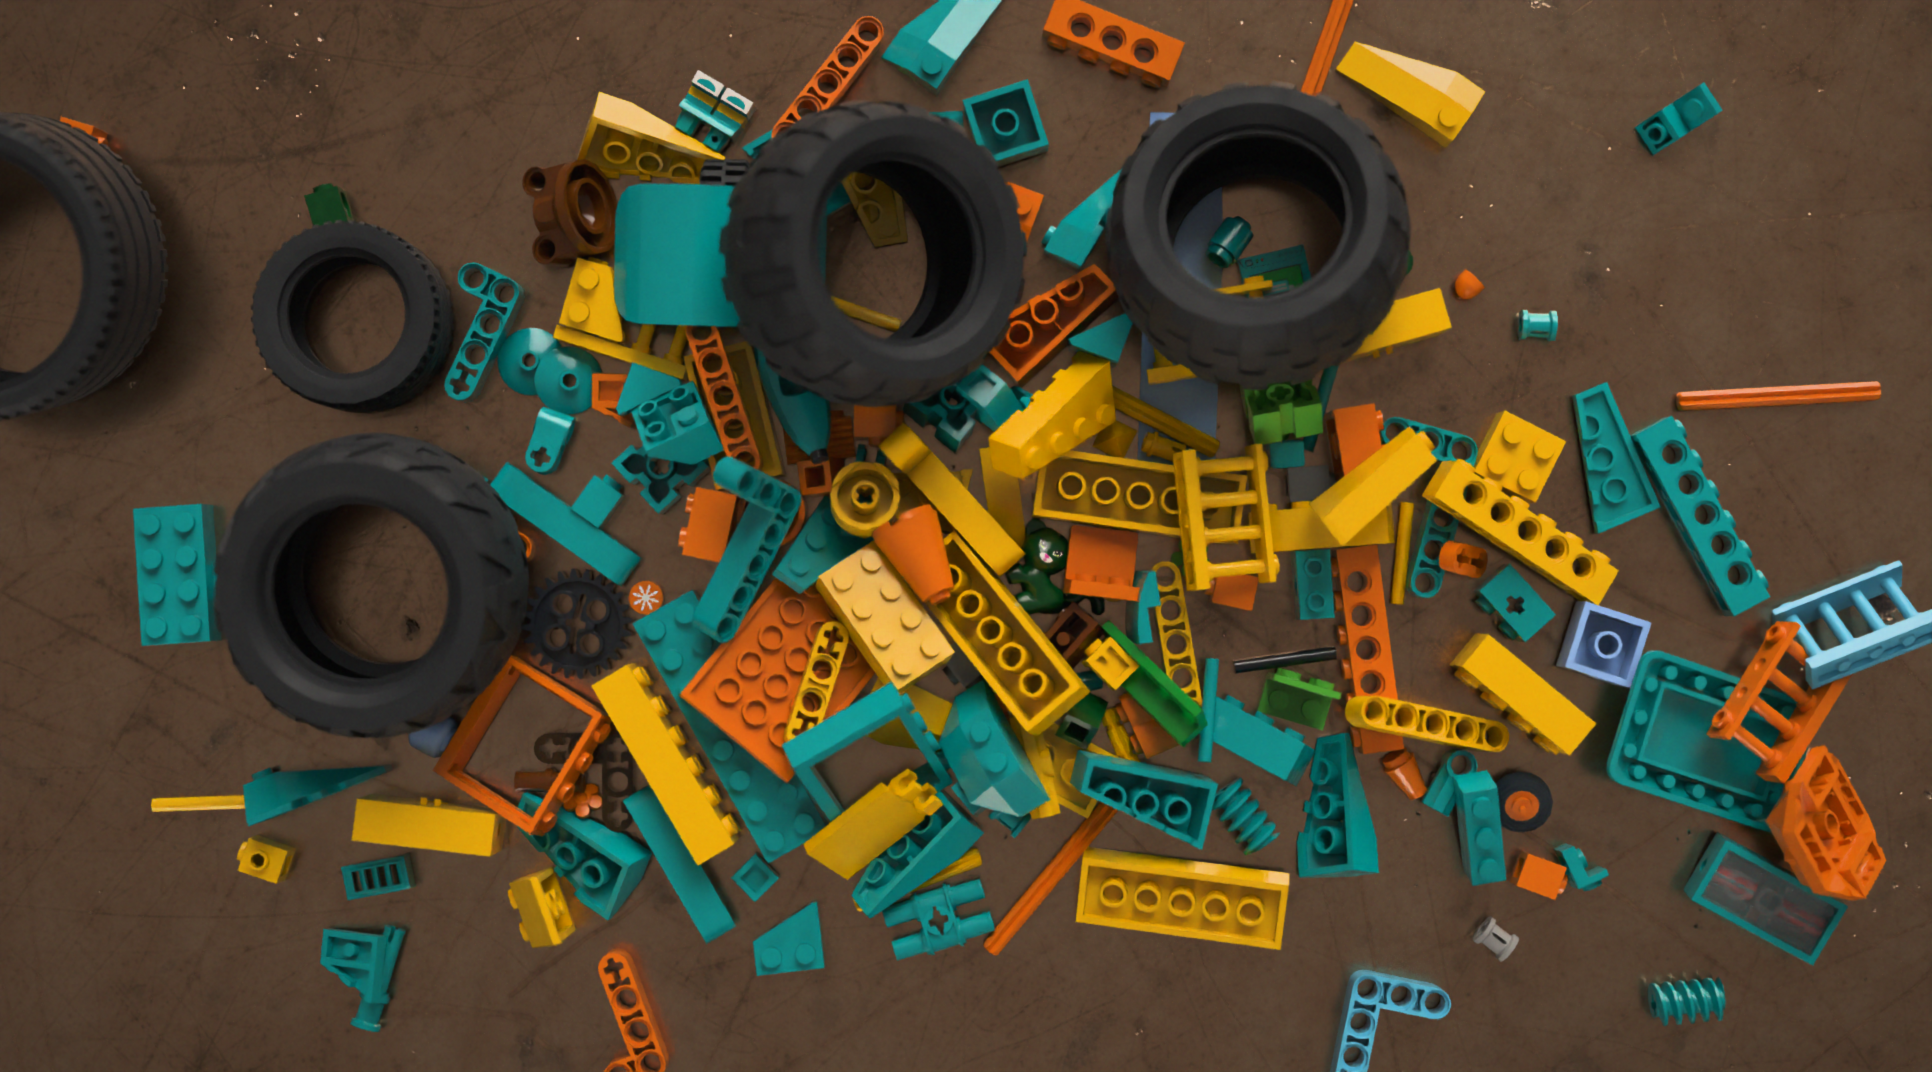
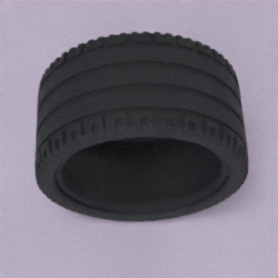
(119, 261)

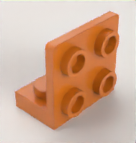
(1101, 563)

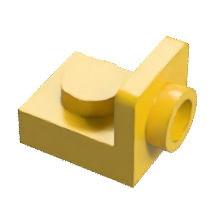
(1109, 662)

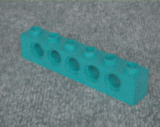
(1698, 537)

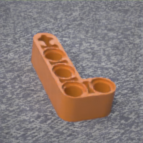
(628, 1015)

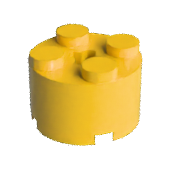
(864, 480)

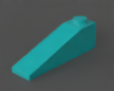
(1081, 229)
(287, 790)
(1338, 823)
(594, 859)

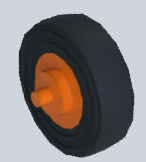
(1523, 801)

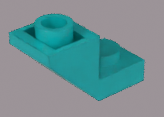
(1678, 118)
(990, 396)

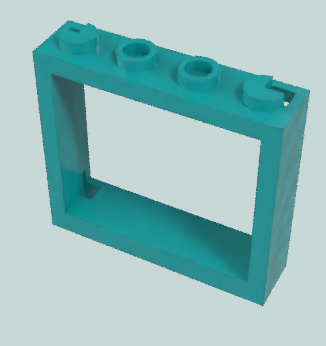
(852, 725)

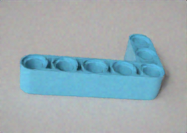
(1370, 1005)

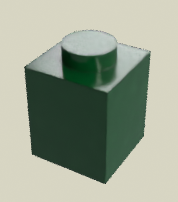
(1082, 721)

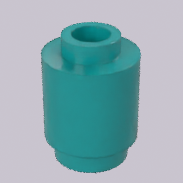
(1229, 241)

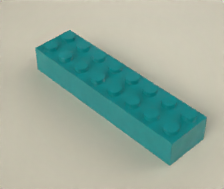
(774, 811)

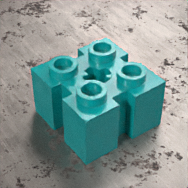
(952, 422)
(659, 489)

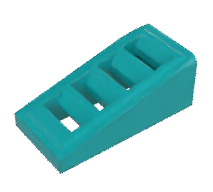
(404, 870)

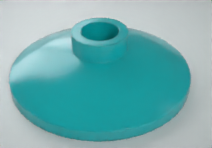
(512, 355)
(550, 375)

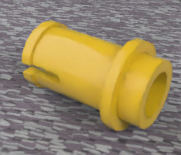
(1160, 446)

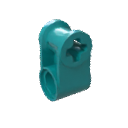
(550, 433)

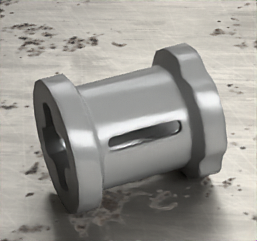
(1495, 939)

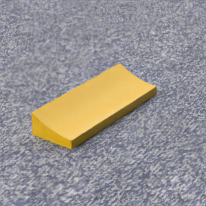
(1182, 897)

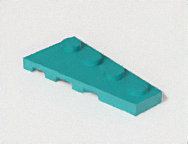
(1612, 466)

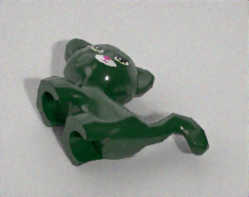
(1045, 556)

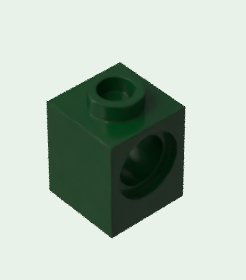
(328, 204)

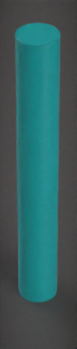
(1324, 392)
(1208, 707)

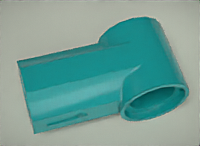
(1441, 791)

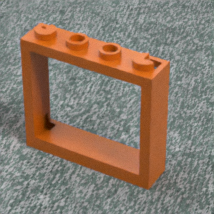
(478, 721)

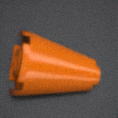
(918, 552)

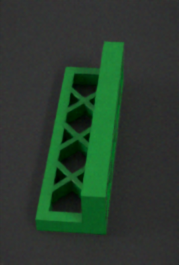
(1158, 693)

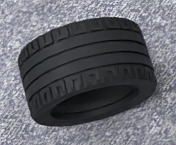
(282, 305)

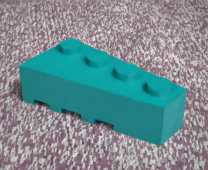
(1154, 794)

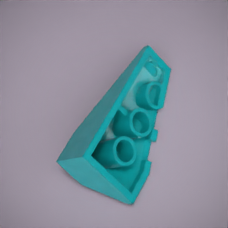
(938, 40)
(917, 856)

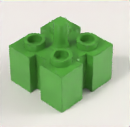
(1282, 411)

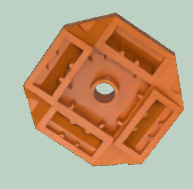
(1826, 830)

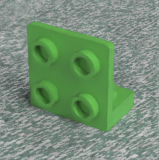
(1295, 700)

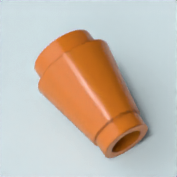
(1404, 771)

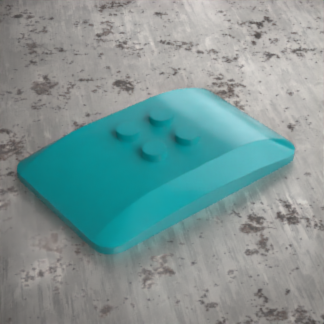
(1666, 748)

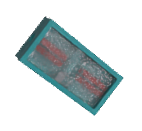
(1764, 898)

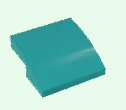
(1136, 616)

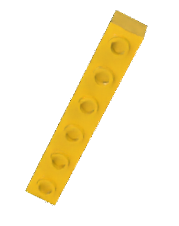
(1447, 493)

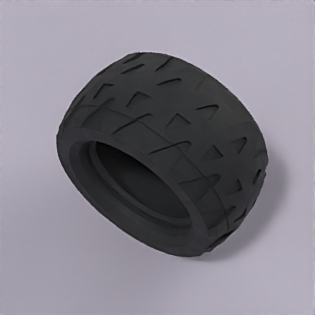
(267, 613)

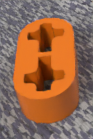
(1463, 559)

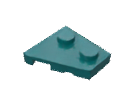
(792, 944)
(355, 959)

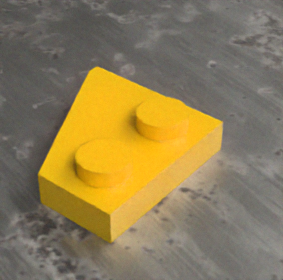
(591, 301)

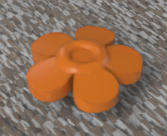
(582, 801)

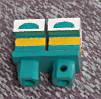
(716, 108)

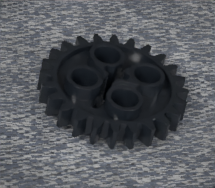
(547, 617)

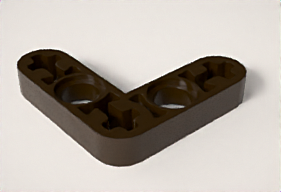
(603, 756)

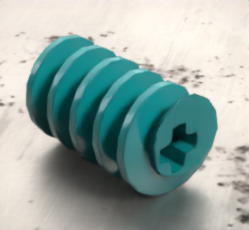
(1244, 816)
(1687, 1000)

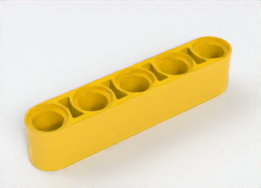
(1179, 626)
(1441, 723)

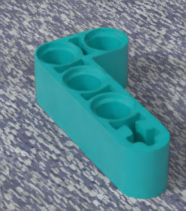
(477, 336)

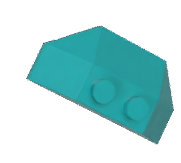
(989, 755)

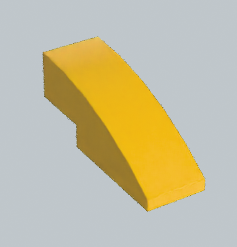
(1003, 498)

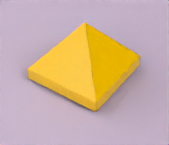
(1115, 439)

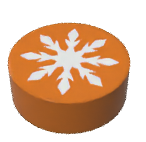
(646, 597)

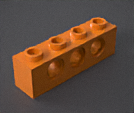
(1132, 36)

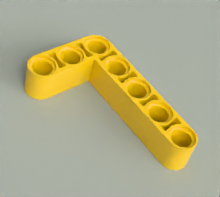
(951, 499)

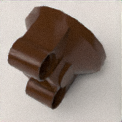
(571, 211)

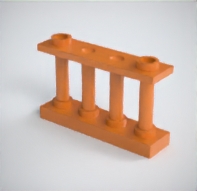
(1793, 733)

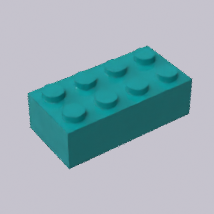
(176, 573)

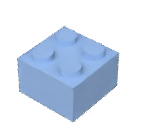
(1603, 644)

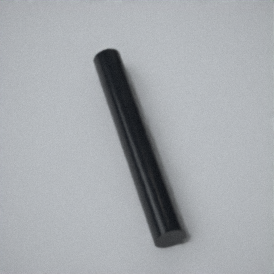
(1285, 659)

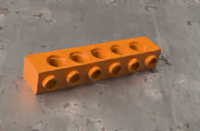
(1375, 630)

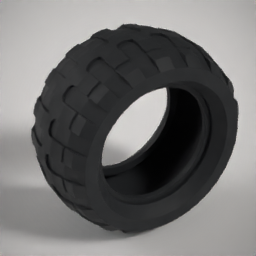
(1238, 138)
(968, 236)

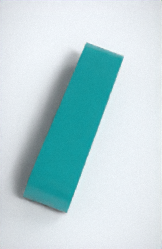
(564, 524)
(679, 866)

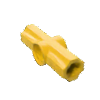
(1041, 761)

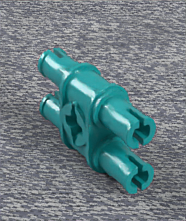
(946, 902)

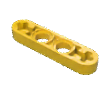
(811, 684)

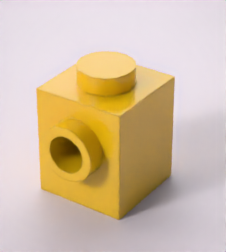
(265, 858)

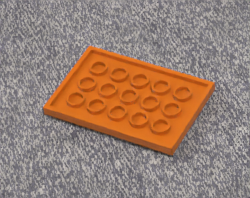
(756, 675)

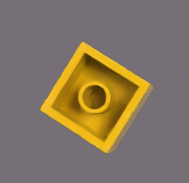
(1517, 456)

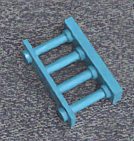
(1860, 652)

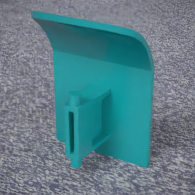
(670, 255)

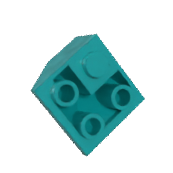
(677, 426)

